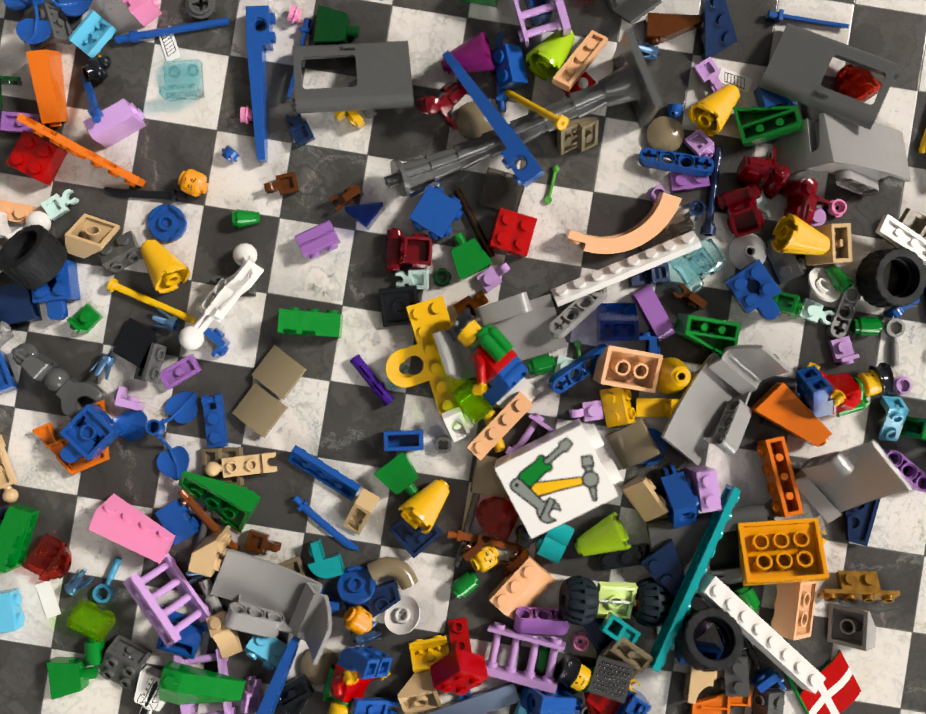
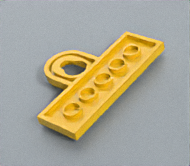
(425, 320)

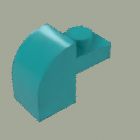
(322, 565)
(617, 628)

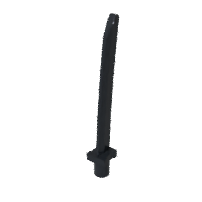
(172, 194)

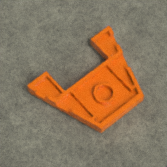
(51, 441)
(719, 704)

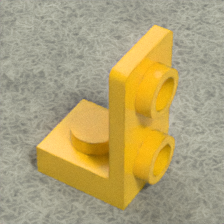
(655, 407)

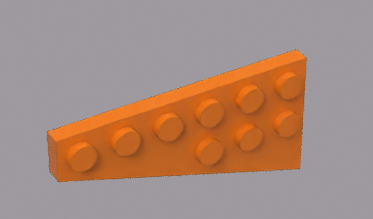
(80, 151)

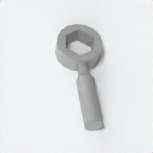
(894, 345)

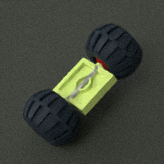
(583, 601)

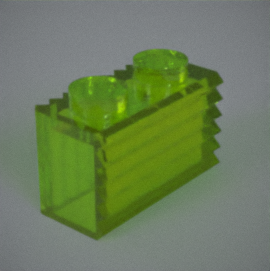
(472, 405)
(91, 620)

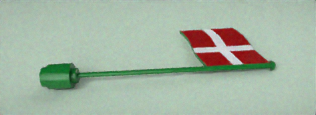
(838, 688)

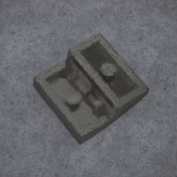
(500, 191)

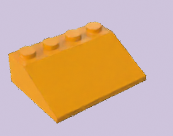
(781, 552)

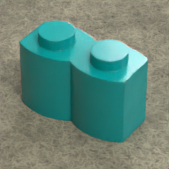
(554, 542)

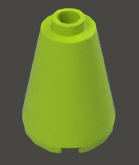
(550, 55)
(603, 537)

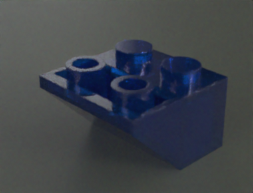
(617, 322)

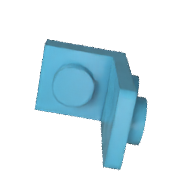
(894, 419)

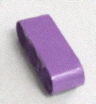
(653, 313)
(913, 472)
(540, 621)

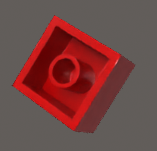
(36, 157)
(511, 232)
(459, 672)

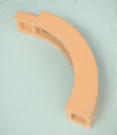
(645, 230)

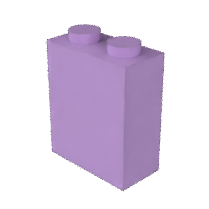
(116, 124)
(705, 486)

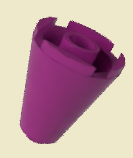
(472, 55)

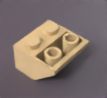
(840, 245)
(644, 499)
(210, 552)

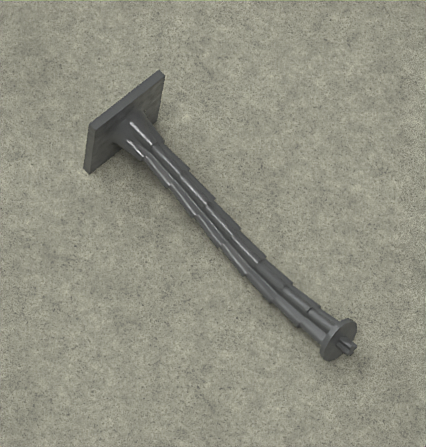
(627, 84)

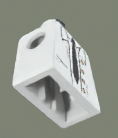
(147, 690)

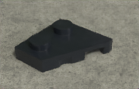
(295, 695)

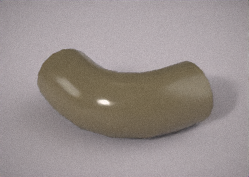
(393, 567)

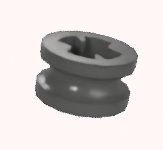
(443, 438)

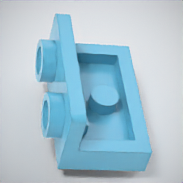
(92, 34)
(266, 650)

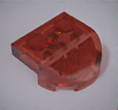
(856, 83)
(497, 517)
(49, 558)

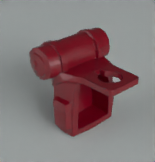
(443, 102)
(764, 173)
(802, 198)
(742, 209)
(407, 250)

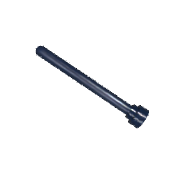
(708, 226)

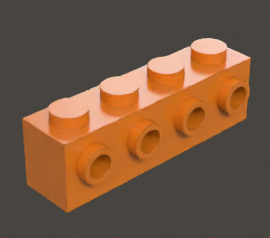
(780, 477)

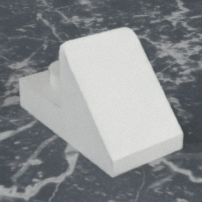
(456, 424)

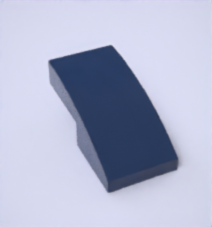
(654, 275)

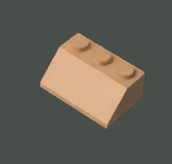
(628, 368)
(521, 587)
(794, 609)

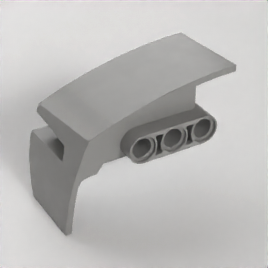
(846, 150)
(518, 319)
(717, 400)
(845, 480)
(273, 600)

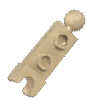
(241, 465)
(7, 476)

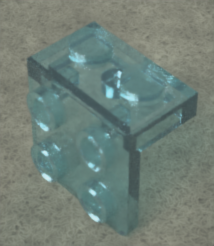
(182, 80)

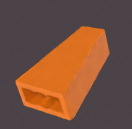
(48, 85)
(788, 412)

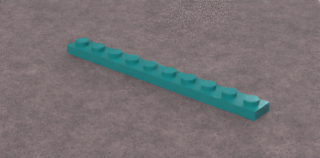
(690, 583)

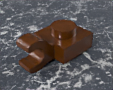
(285, 184)
(350, 195)
(478, 300)
(693, 300)
(258, 542)
(472, 549)
(516, 559)

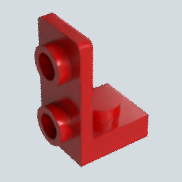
(459, 634)

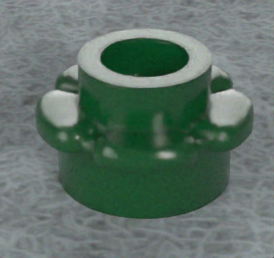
(441, 282)

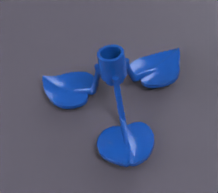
(35, 30)
(183, 409)

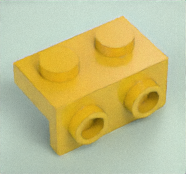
(617, 406)
(427, 652)

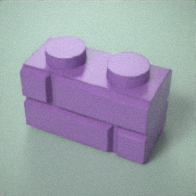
(317, 240)

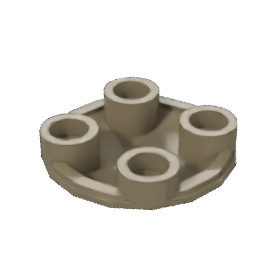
(471, 121)
(665, 133)
(318, 673)

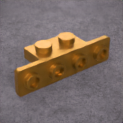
(858, 586)

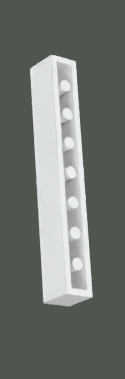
(761, 634)

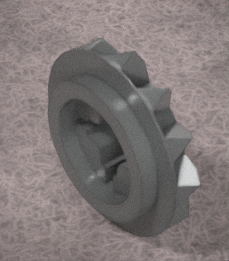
(195, 11)

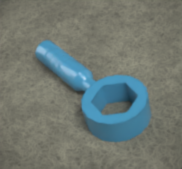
(110, 576)

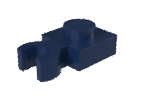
(300, 131)

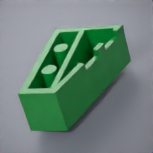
(766, 123)
(310, 322)
(708, 332)
(16, 535)

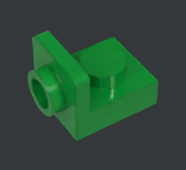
(789, 304)
(84, 319)

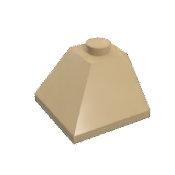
(89, 236)
(419, 694)

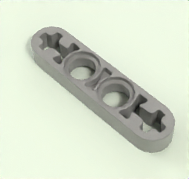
(851, 305)
(581, 312)

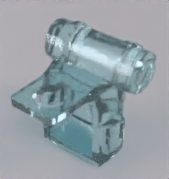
(698, 264)

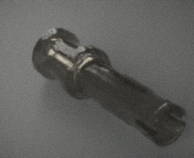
(674, 231)

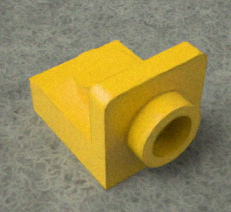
(353, 117)

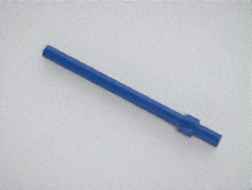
(135, 36)

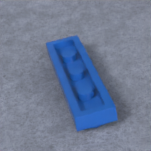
(323, 472)

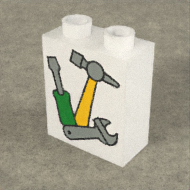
(558, 477)

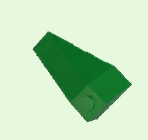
(230, 501)
(193, 685)

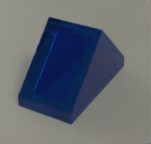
(366, 213)

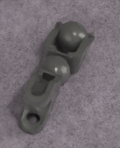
(56, 379)

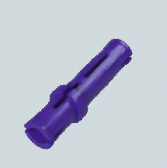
(371, 380)

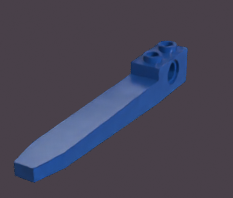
(257, 44)
(515, 147)
(279, 678)

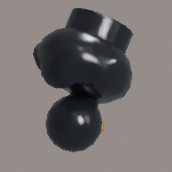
(95, 68)
(523, 537)

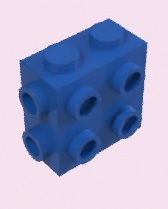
(436, 213)

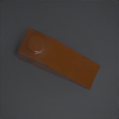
(664, 27)

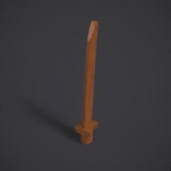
(188, 499)
(459, 535)

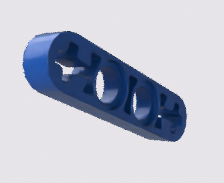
(675, 165)
(582, 371)

